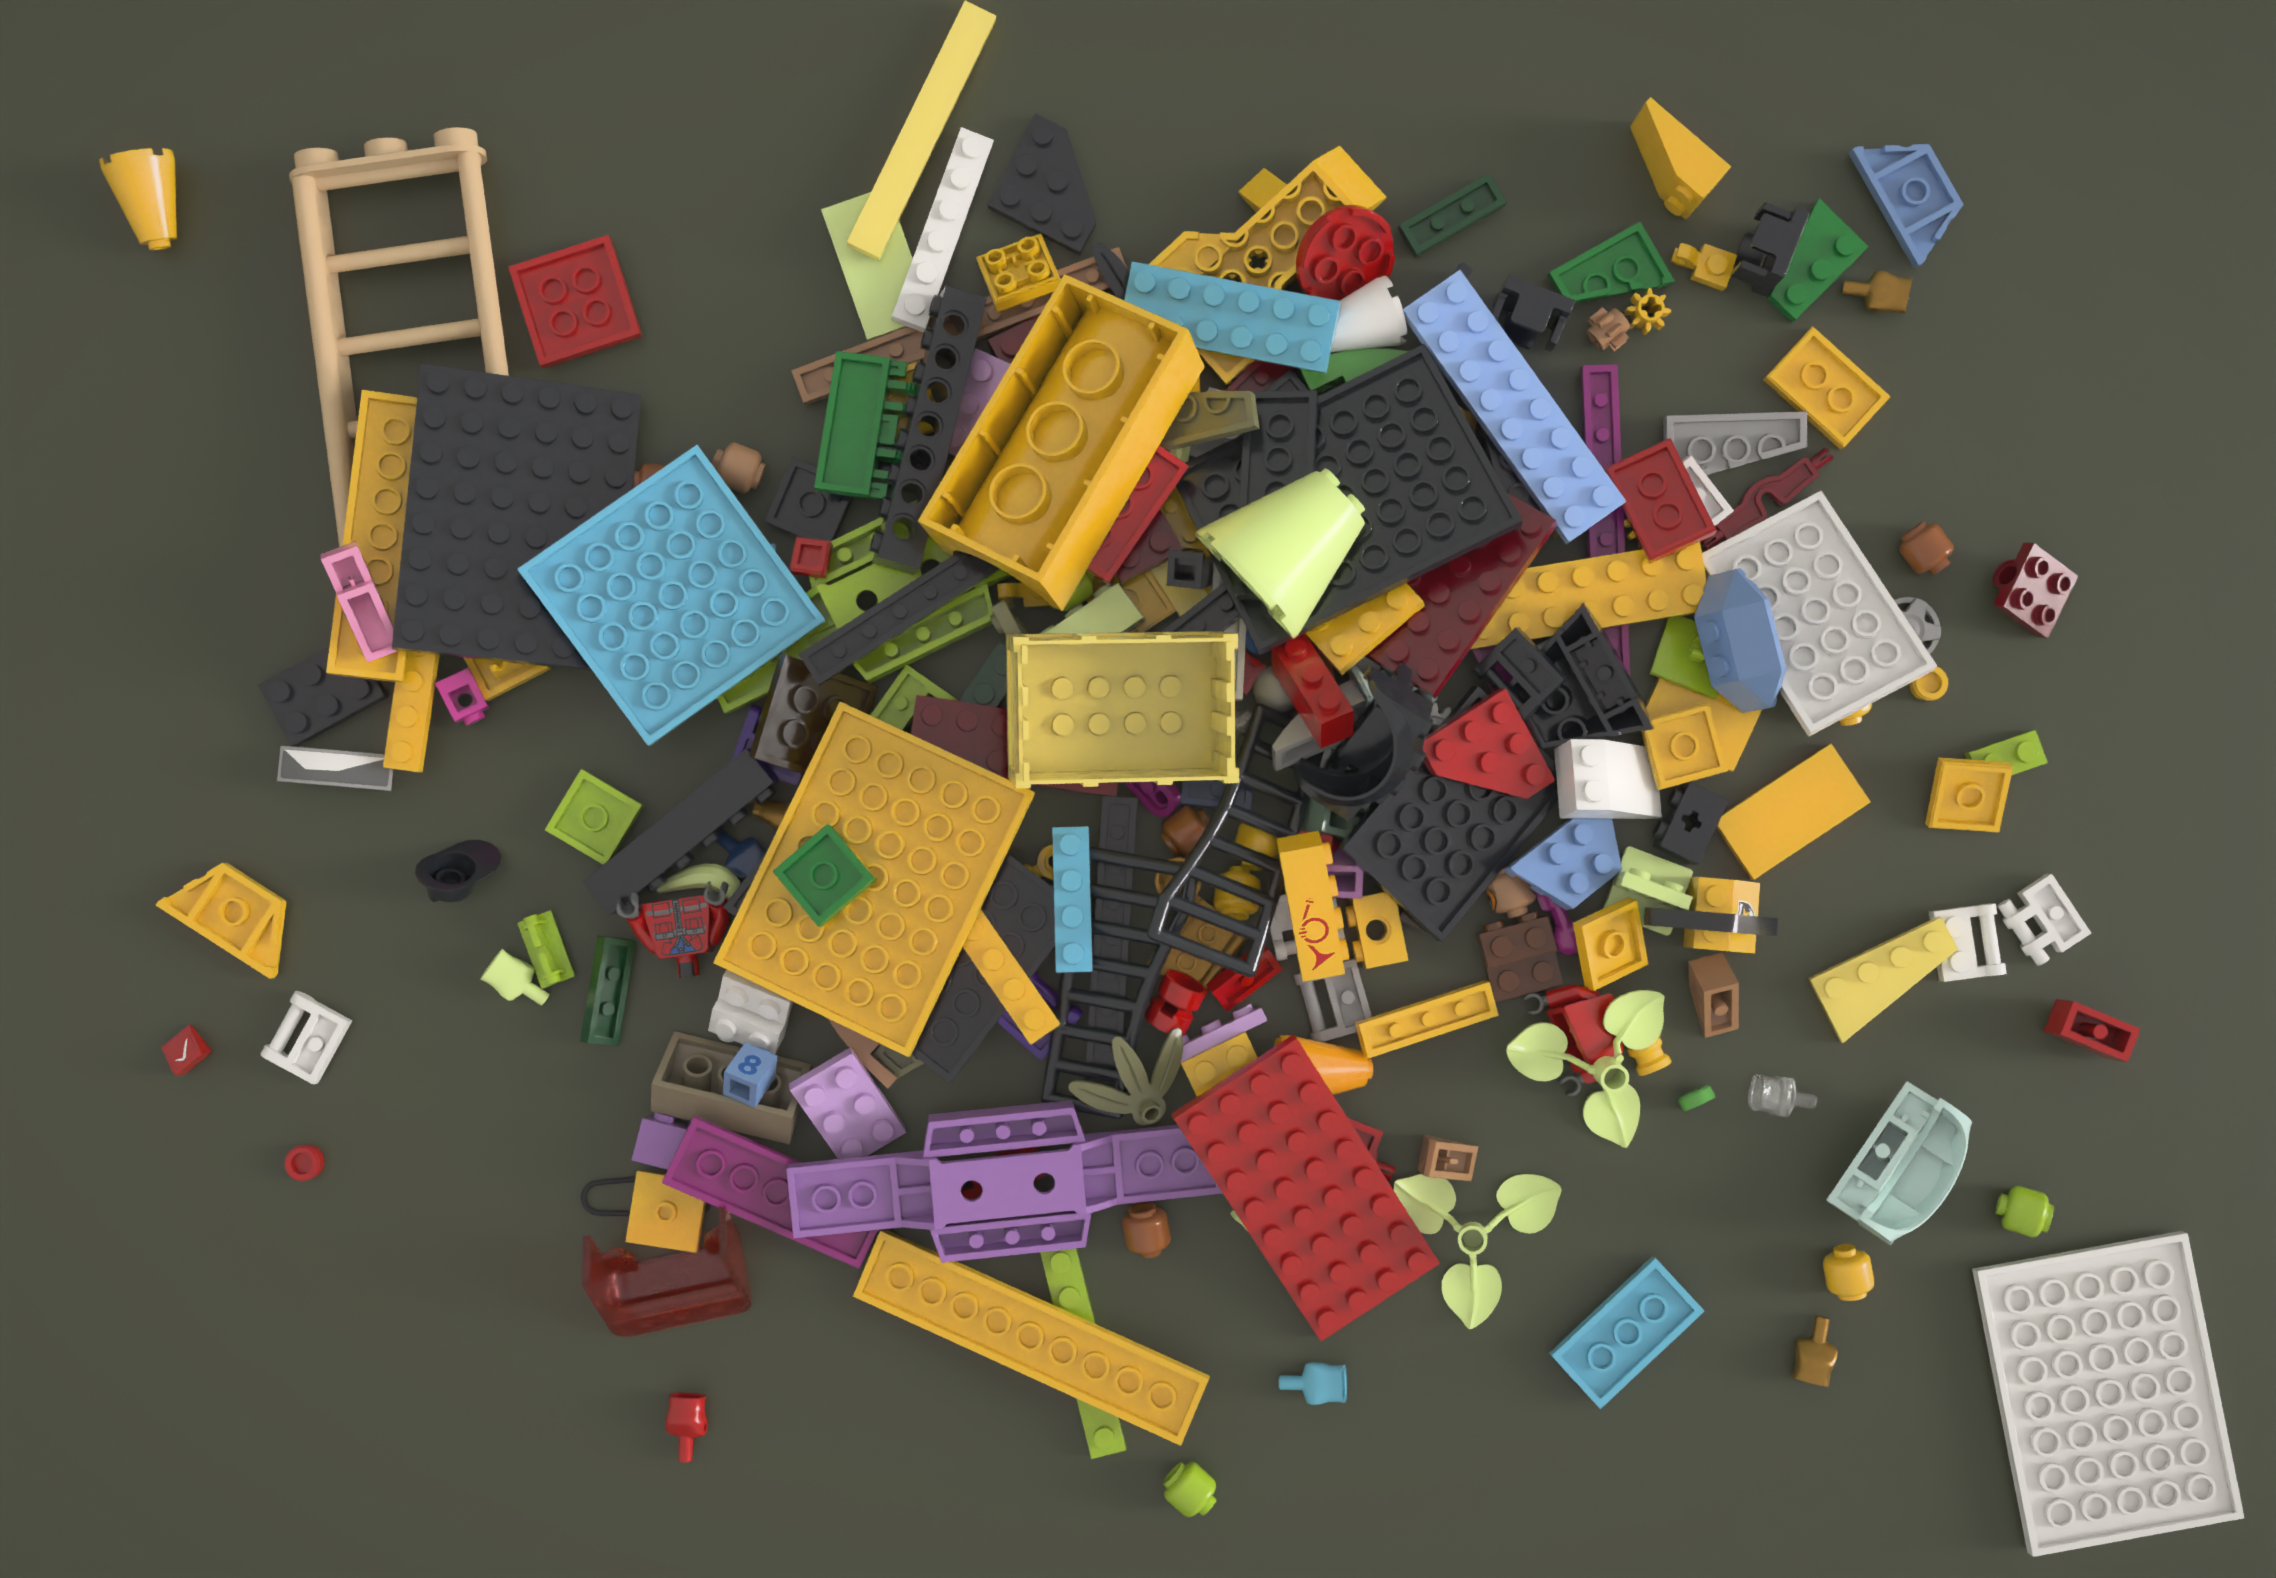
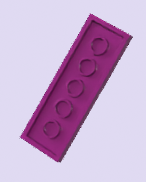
(750, 1184)

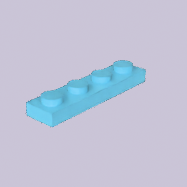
(1072, 899)

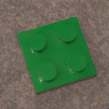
(824, 875)

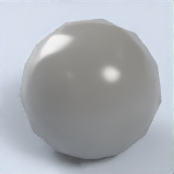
(1270, 692)

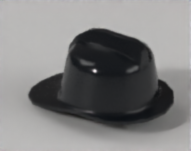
(456, 870)

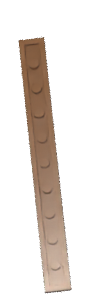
(904, 344)

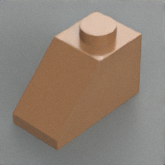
(1714, 994)

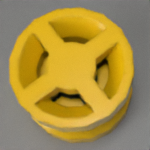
(1650, 1058)

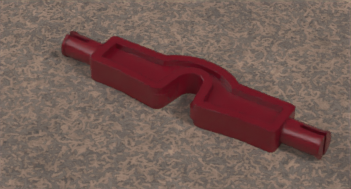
(1778, 488)

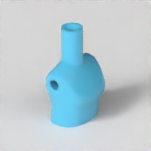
(1319, 1383)

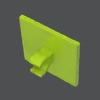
(1682, 658)

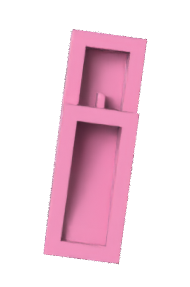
(360, 600)

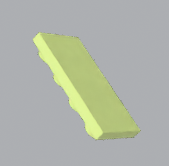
(871, 282)

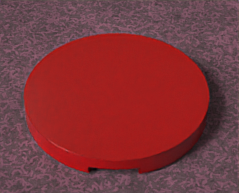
(1344, 252)

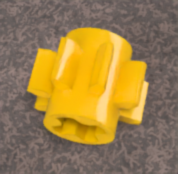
(1640, 317)

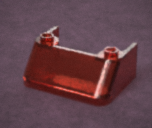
(671, 1288)

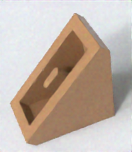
(1447, 1159)

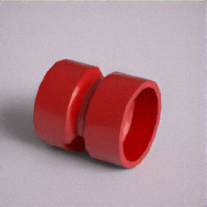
(1176, 1000)

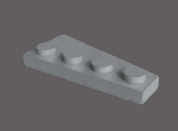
(1735, 439)

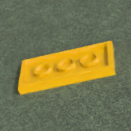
(1791, 811)

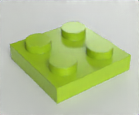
(594, 817)

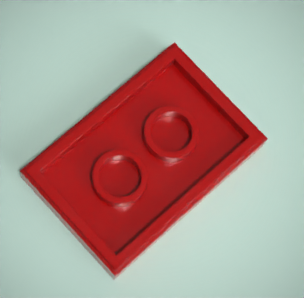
(1661, 501)

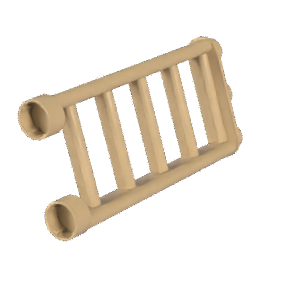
(385, 161)

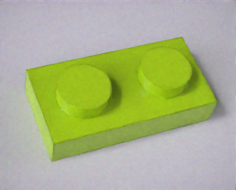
(2021, 751)

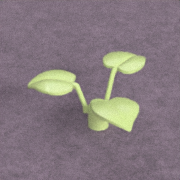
(1614, 1112)
(1474, 1289)

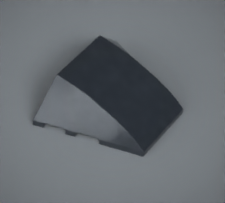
(1599, 691)

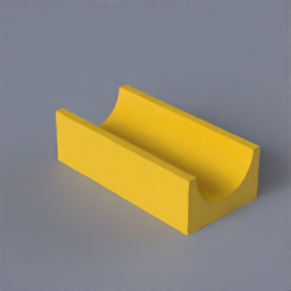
(1064, 439)

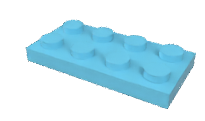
(1626, 1332)

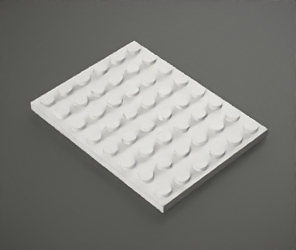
(2107, 1393)

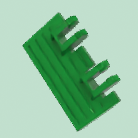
(858, 422)

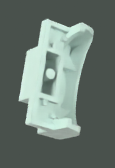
(1903, 1166)

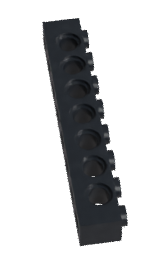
(965, 313)

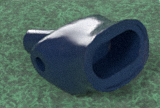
(742, 855)

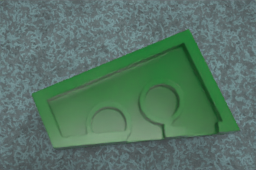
(1819, 259)
(1613, 268)

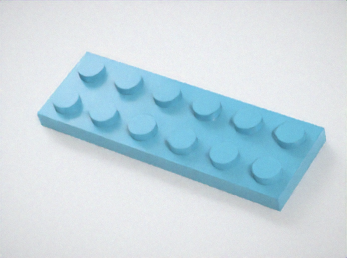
(1239, 316)

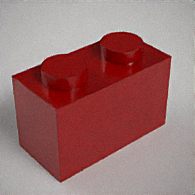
(2091, 1030)

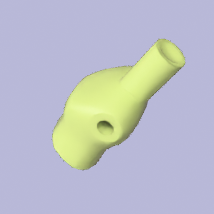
(512, 978)

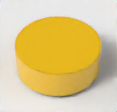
(1930, 686)

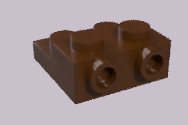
(1519, 956)

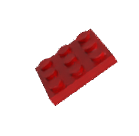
(575, 301)

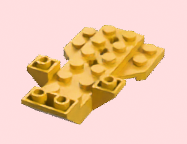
(1274, 232)

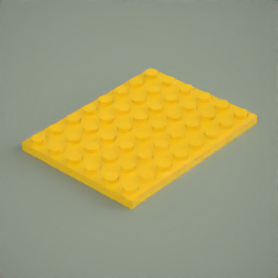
(932, 840)

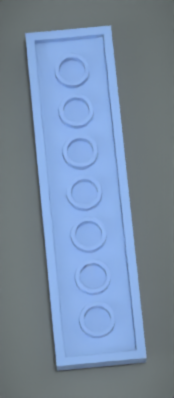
(1513, 406)

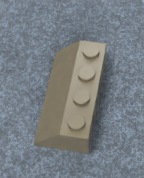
(693, 1080)

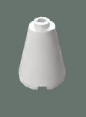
(1370, 318)

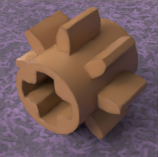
(1608, 329)

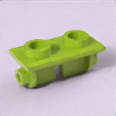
(546, 949)

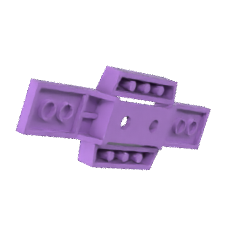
(1010, 1212)

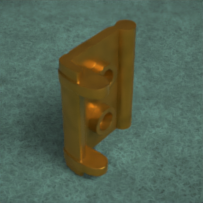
(1209, 936)

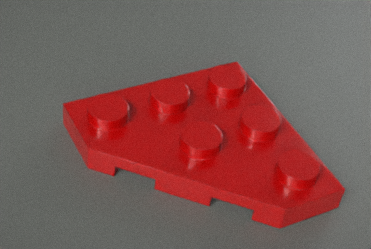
(1488, 749)

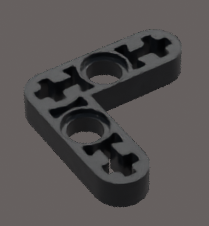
(1711, 921)

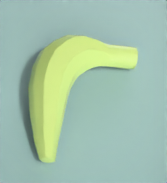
(698, 877)

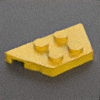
(233, 915)

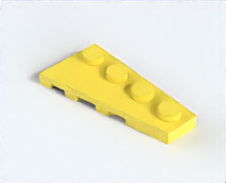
(1877, 977)

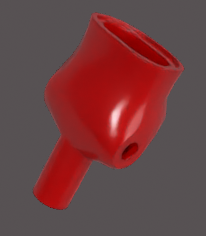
(686, 1421)

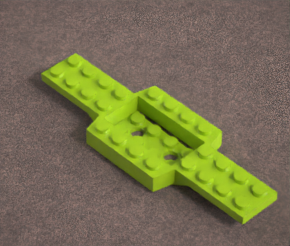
(836, 600)

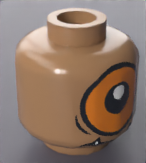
(1510, 895)

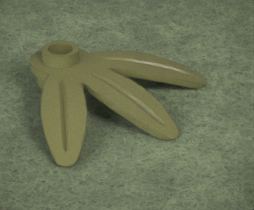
(1144, 1098)

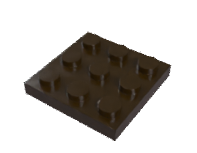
(800, 712)

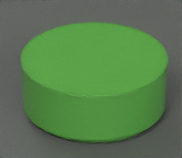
(1696, 1097)

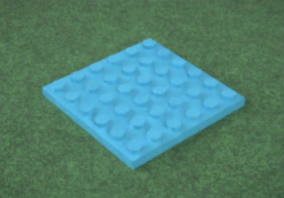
(672, 595)

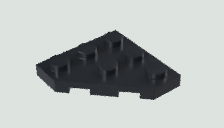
(1045, 188)

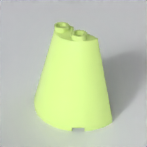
(1288, 544)

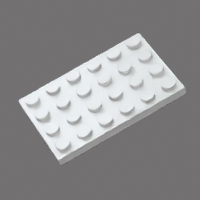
(1830, 611)

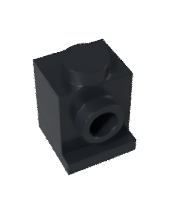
(1189, 568)

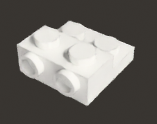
(749, 1013)

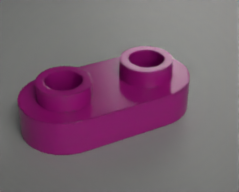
(1153, 799)

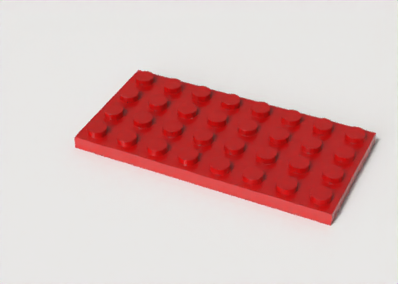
(1306, 1187)

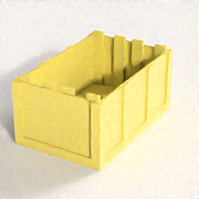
(1121, 707)

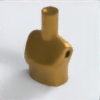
(1882, 292)
(1815, 1355)

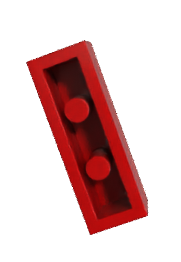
(1313, 691)

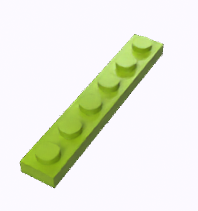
(1071, 1294)

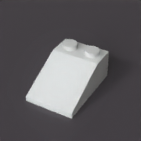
(1605, 781)

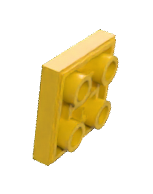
(1018, 272)

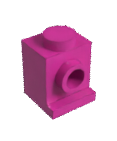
(454, 687)

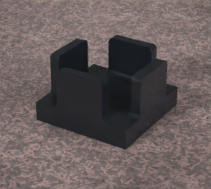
(1768, 252)
(1531, 311)

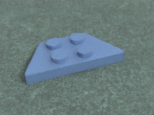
(1910, 193)
(1570, 861)

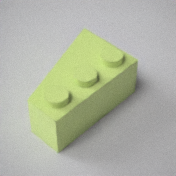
(1107, 613)

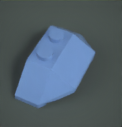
(1740, 641)

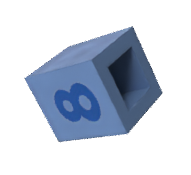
(750, 1074)

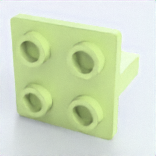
(1652, 883)

